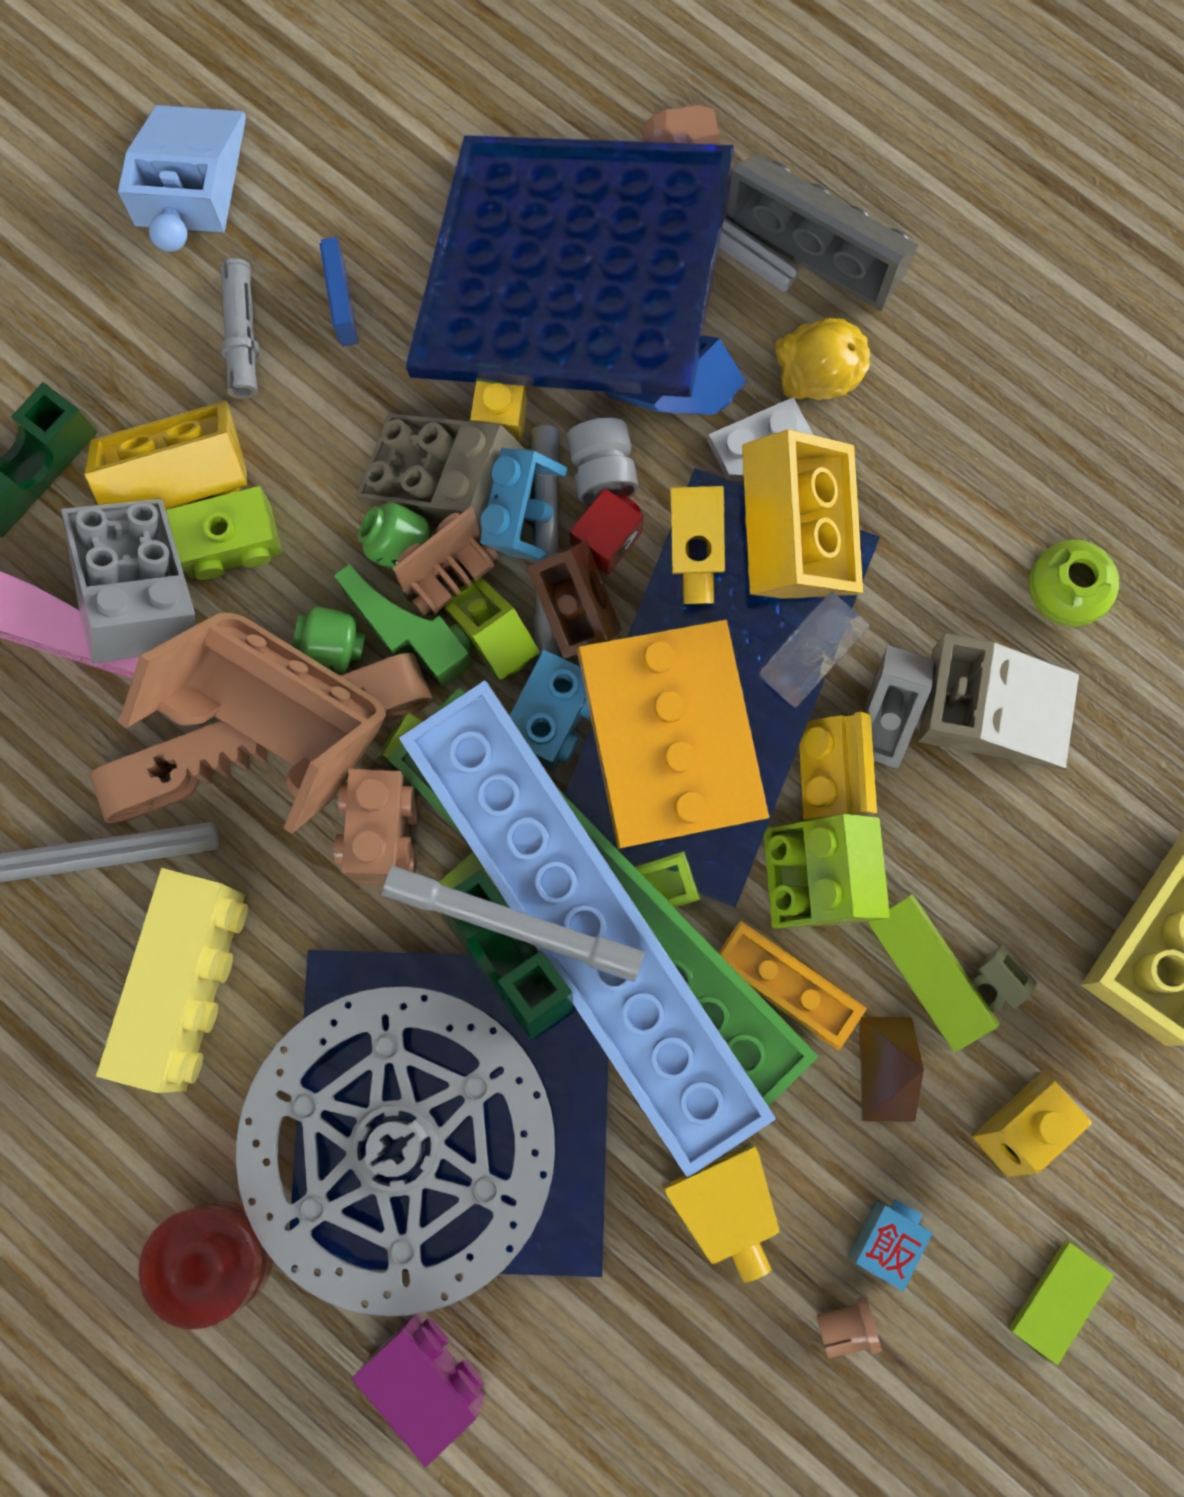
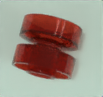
(203, 1265)

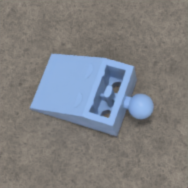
(182, 172)

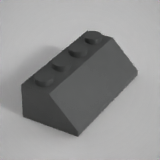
(818, 230)

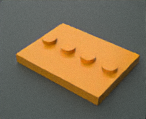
(672, 733)

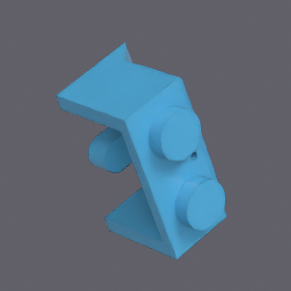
(510, 501)

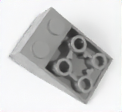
(126, 578)

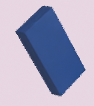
(338, 291)

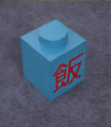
(891, 1243)

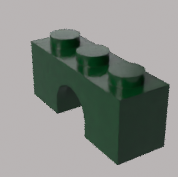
(46, 443)
(518, 975)

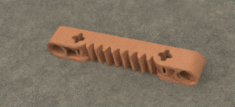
(134, 783)

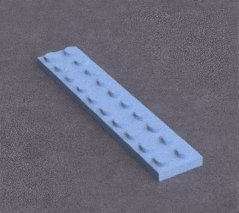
(555, 872)

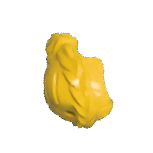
(822, 359)

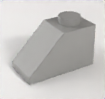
(897, 702)

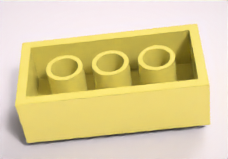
(1144, 959)
(173, 984)

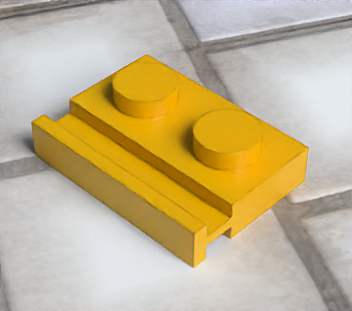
(838, 767)

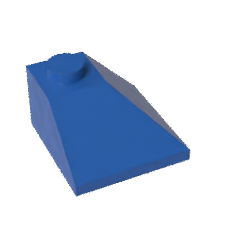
(713, 389)

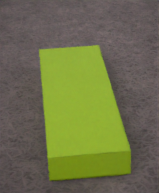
(934, 974)

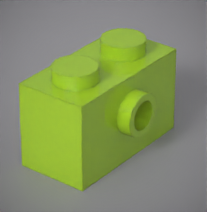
(225, 533)

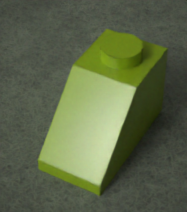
(492, 628)

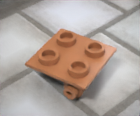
(422, 565)

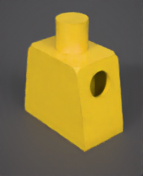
(698, 515)
(1034, 1125)
(728, 1210)

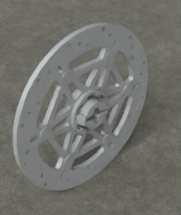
(267, 1111)

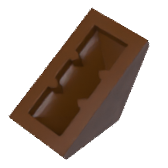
(889, 1069)

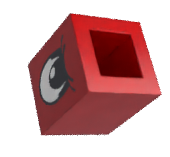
(610, 528)

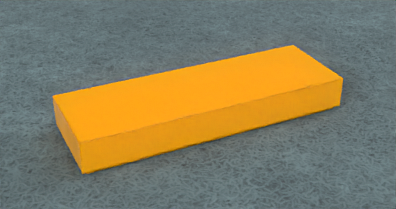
(792, 986)

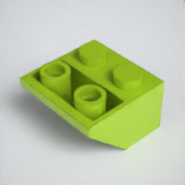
(826, 872)

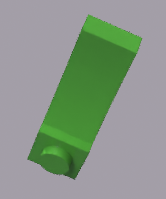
(435, 644)

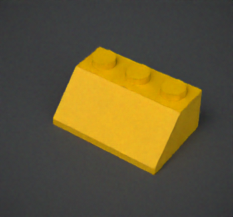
(169, 459)
(801, 516)

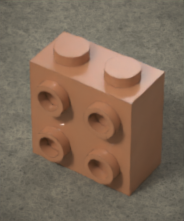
(377, 825)

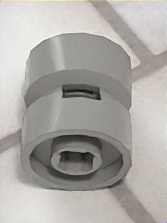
(601, 454)

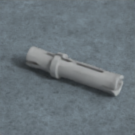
(239, 343)

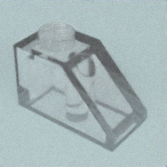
(814, 649)

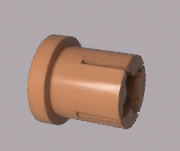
(849, 1330)

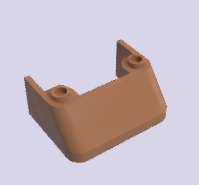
(266, 693)

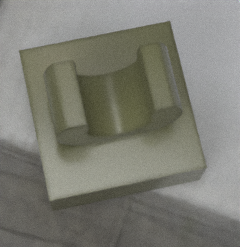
(1007, 977)

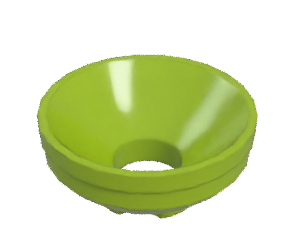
(1062, 599)

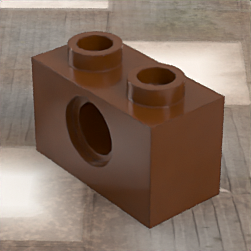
(574, 598)

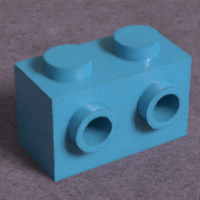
(551, 709)

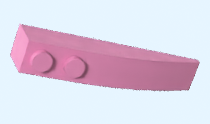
(48, 625)

